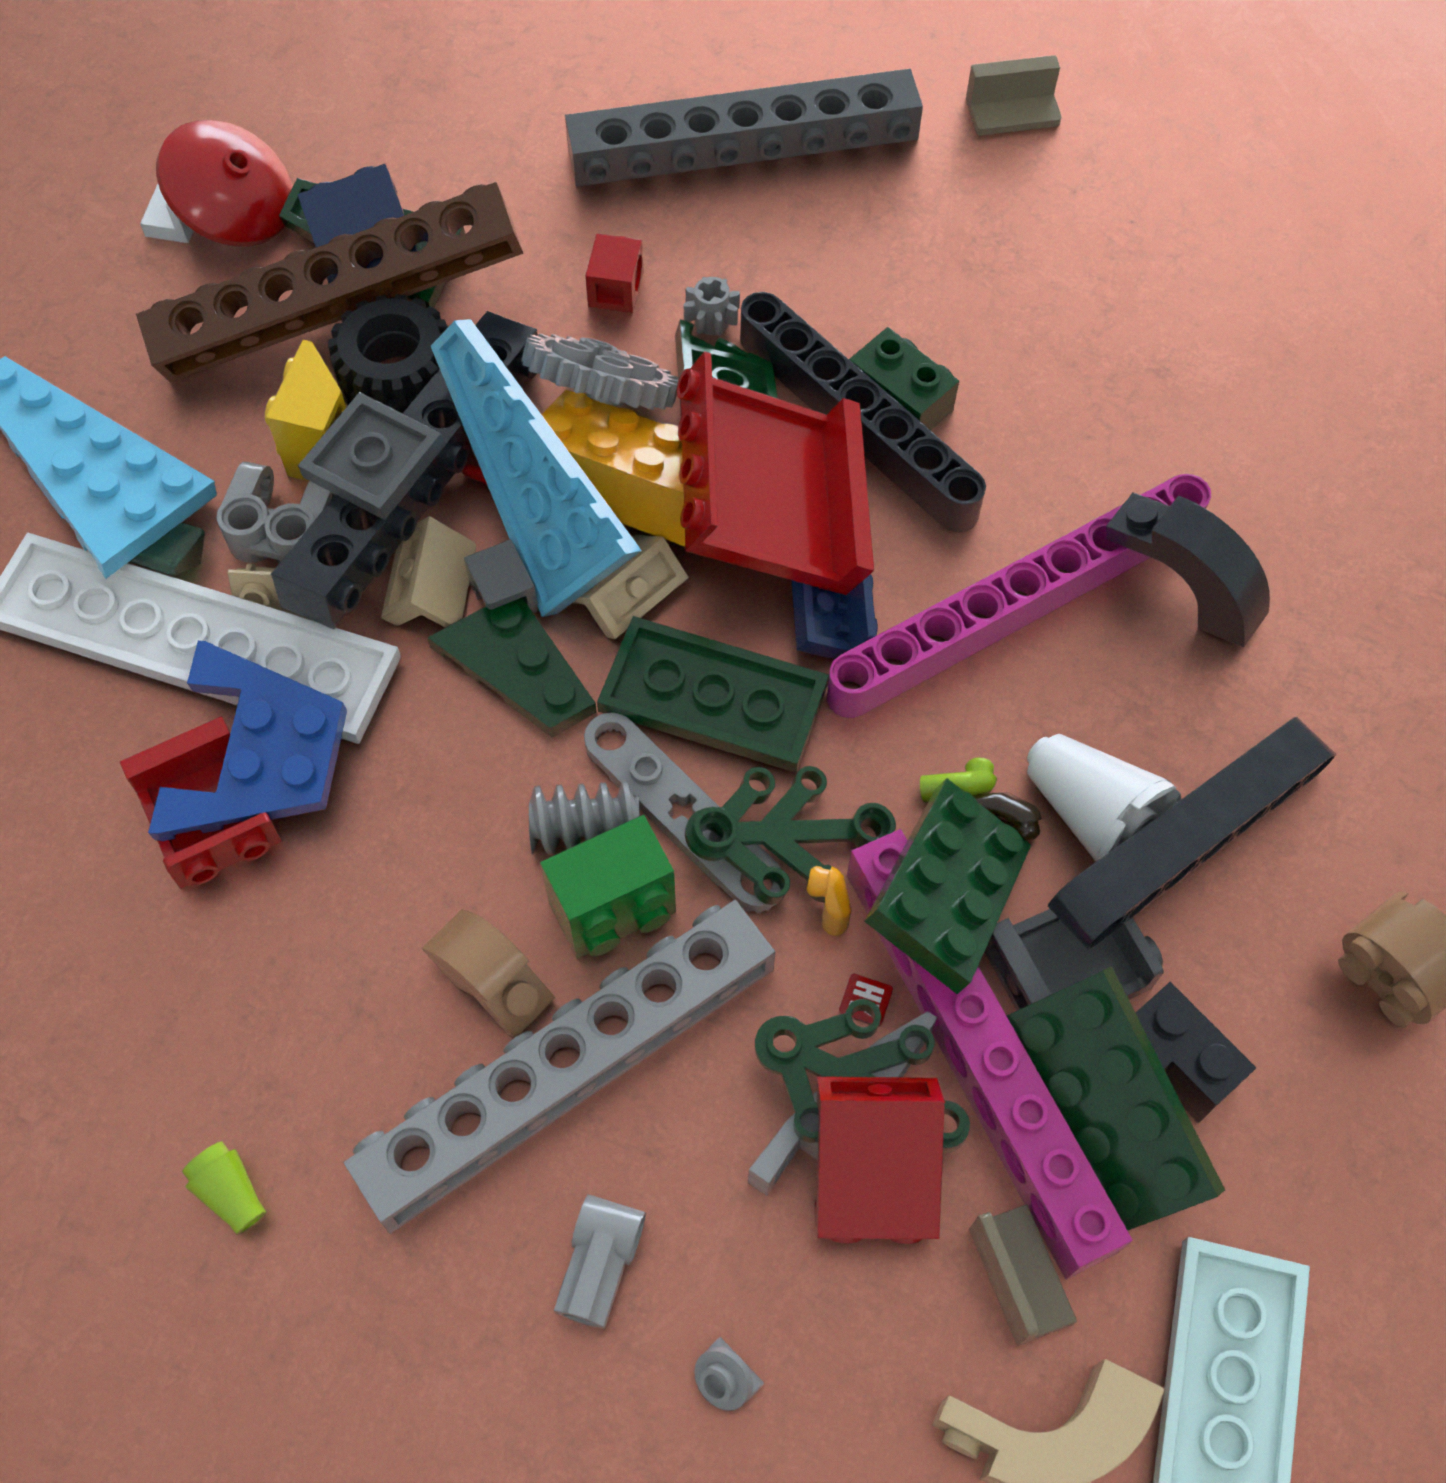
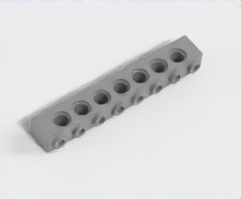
(504, 1125)

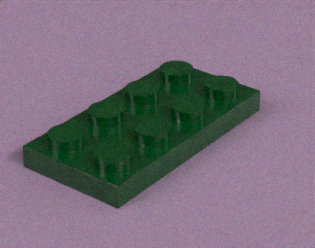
(714, 693)
(949, 886)
(1117, 1099)

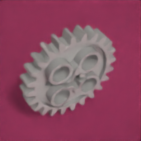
(600, 371)

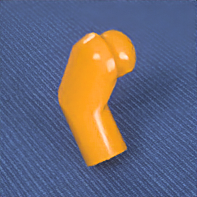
(837, 903)

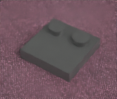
(371, 455)

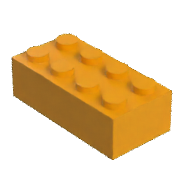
(626, 460)

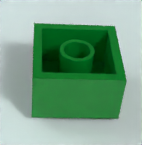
(610, 887)

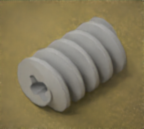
(578, 816)

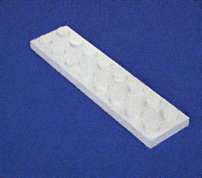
(155, 621)

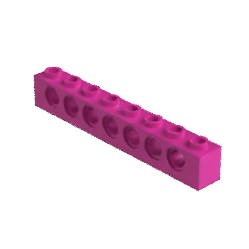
(1005, 1094)

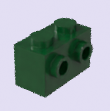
(909, 376)

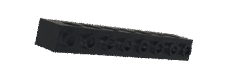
(351, 546)

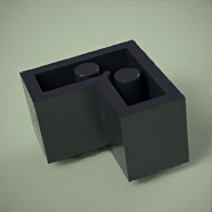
(1192, 1051)

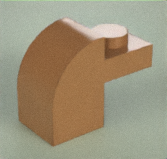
(490, 969)

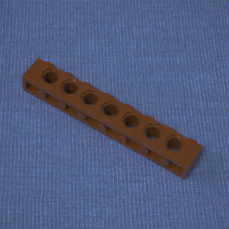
(314, 305)

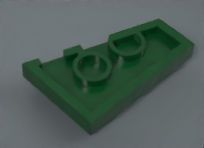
(520, 663)

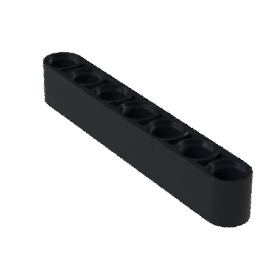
(891, 434)
(1190, 833)

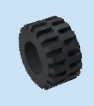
(383, 332)

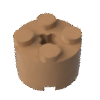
(1401, 958)

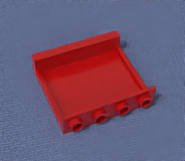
(773, 483)

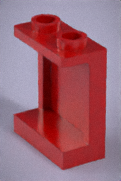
(195, 764)
(879, 1158)

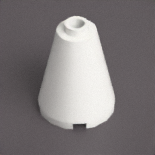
(1097, 793)

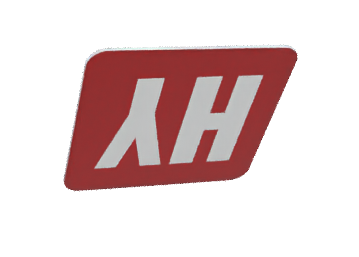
(866, 988)

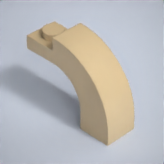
(1095, 1440)

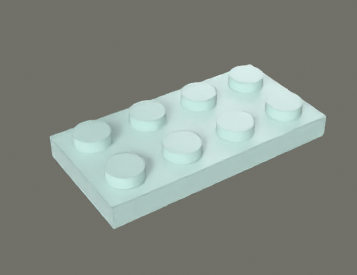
(1232, 1367)

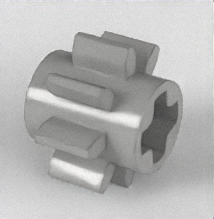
(711, 306)

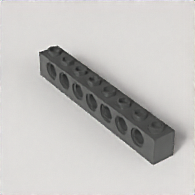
(743, 127)

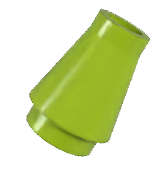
(224, 1187)

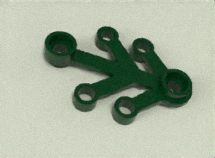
(778, 830)
(808, 1057)

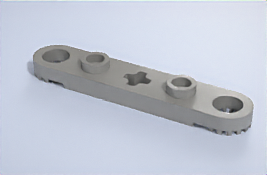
(659, 786)

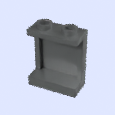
(1047, 957)

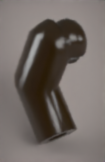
(1020, 813)

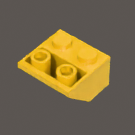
(303, 407)

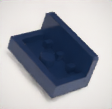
(831, 621)

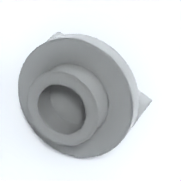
(725, 1377)

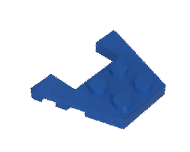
(276, 753)

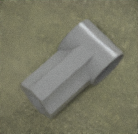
(603, 1245)

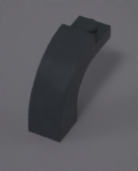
(1206, 554)

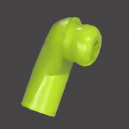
(976, 780)

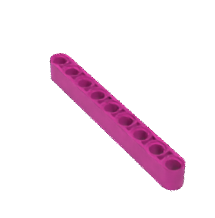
(996, 599)

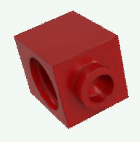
(614, 273)

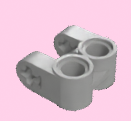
(268, 529)

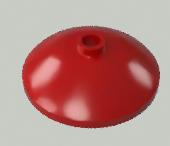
(215, 197)

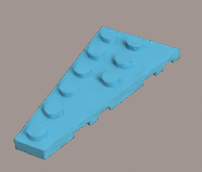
(95, 472)
(542, 494)

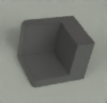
(500, 576)

